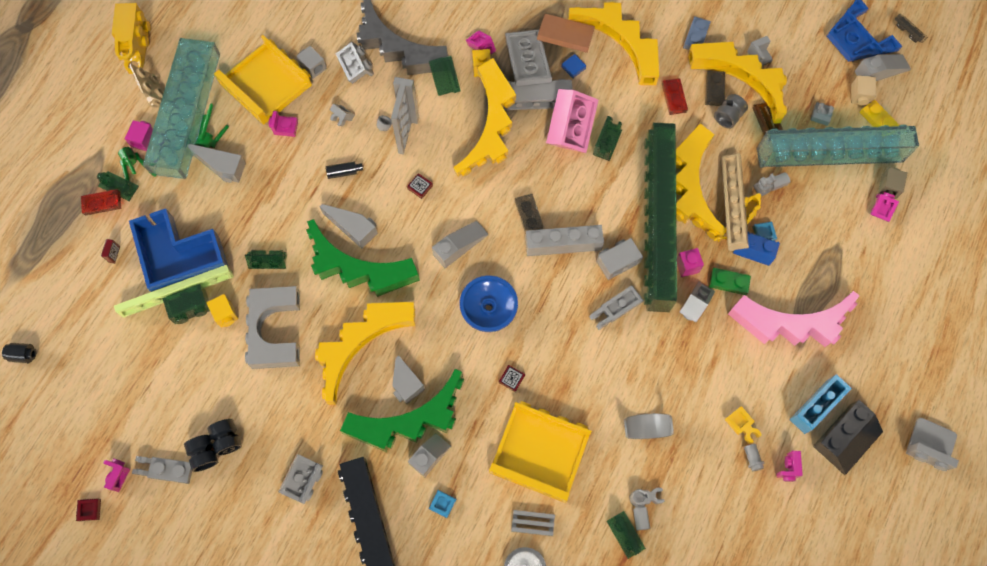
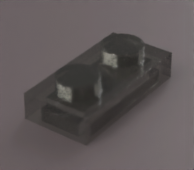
(915, 33)
(715, 88)
(528, 213)

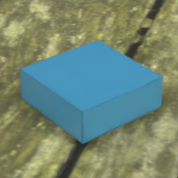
(766, 230)
(442, 504)

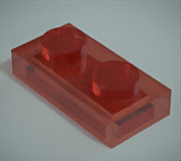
(674, 96)
(101, 202)

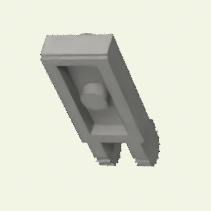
(617, 306)
(165, 469)

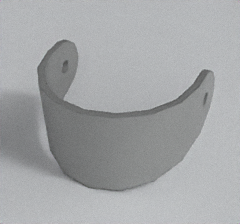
(648, 426)

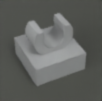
(341, 112)
(822, 113)

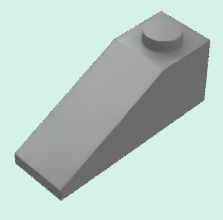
(883, 66)
(224, 164)
(352, 224)
(458, 243)

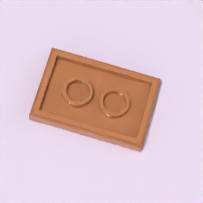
(565, 33)

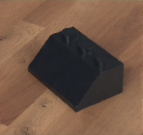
(849, 436)

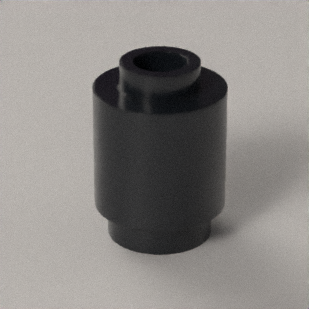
(19, 353)

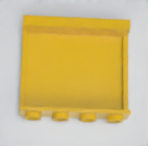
(265, 81)
(540, 451)

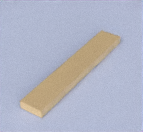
(734, 202)

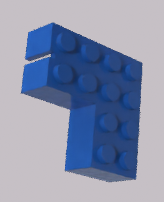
(169, 259)

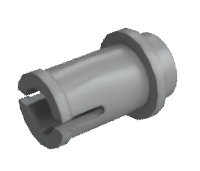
(754, 457)

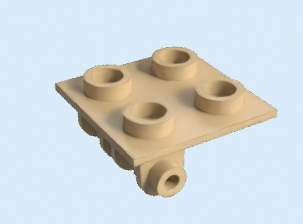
(148, 85)

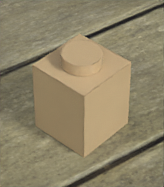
(863, 90)

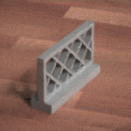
(404, 111)

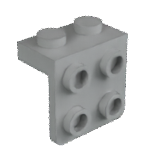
(932, 445)

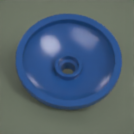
(492, 292)

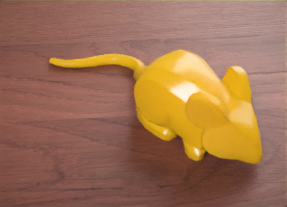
(752, 206)

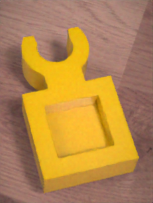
(741, 422)

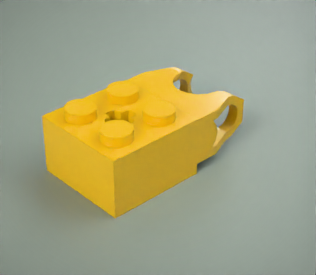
(130, 34)

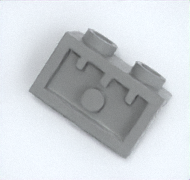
(354, 62)

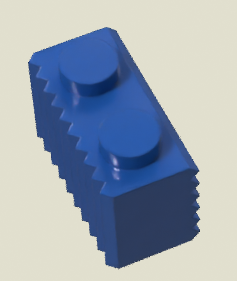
(759, 249)

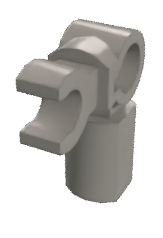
(771, 183)
(639, 499)

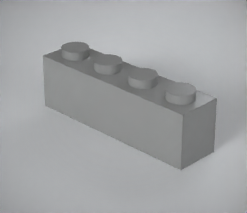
(538, 95)
(564, 240)

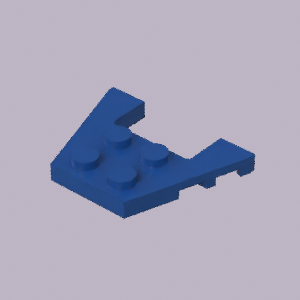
(854, 40)

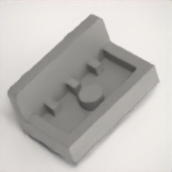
(301, 479)

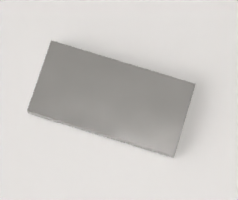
(527, 58)

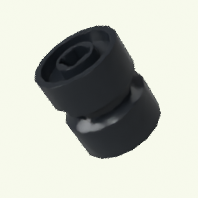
(224, 436)
(201, 454)

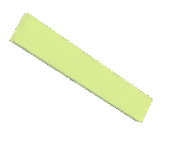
(155, 298)

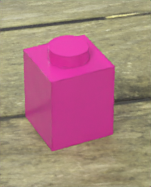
(139, 135)
(689, 262)

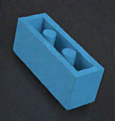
(820, 404)

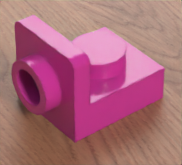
(481, 41)
(283, 125)
(884, 206)
(794, 465)
(117, 476)

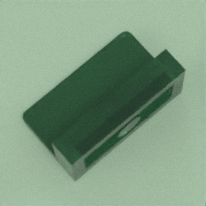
(444, 75)

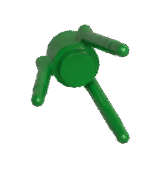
(205, 139)
(129, 158)

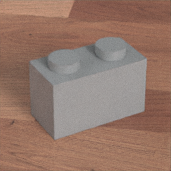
(619, 258)

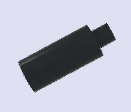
(343, 169)

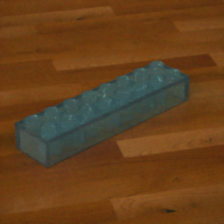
(182, 108)
(837, 146)

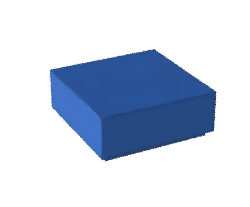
(573, 66)

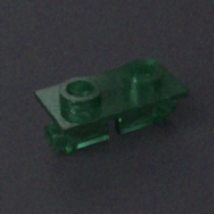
(110, 181)
(260, 260)
(626, 535)

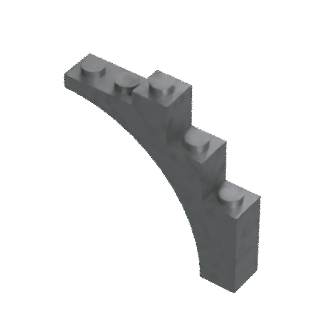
(375, 35)

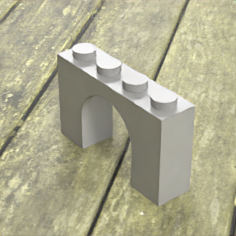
(261, 304)

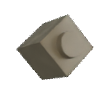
(893, 182)

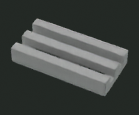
(536, 523)

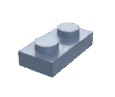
(697, 32)

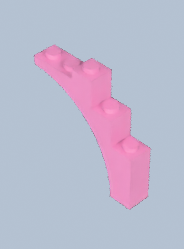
(796, 328)

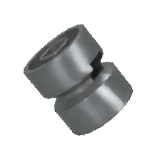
(731, 111)

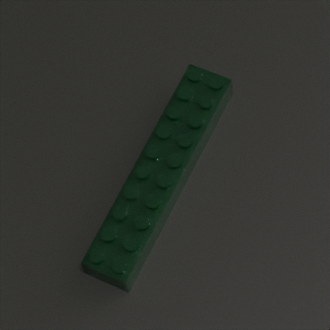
(661, 218)

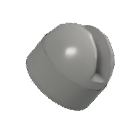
(384, 123)

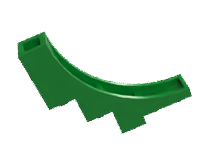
(379, 276)
(381, 431)

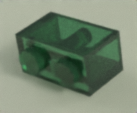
(186, 304)

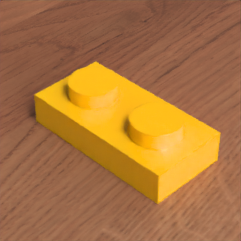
(877, 115)

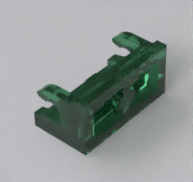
(607, 139)

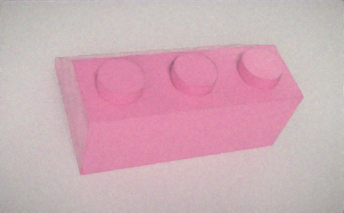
(572, 120)

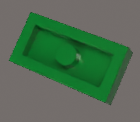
(729, 281)

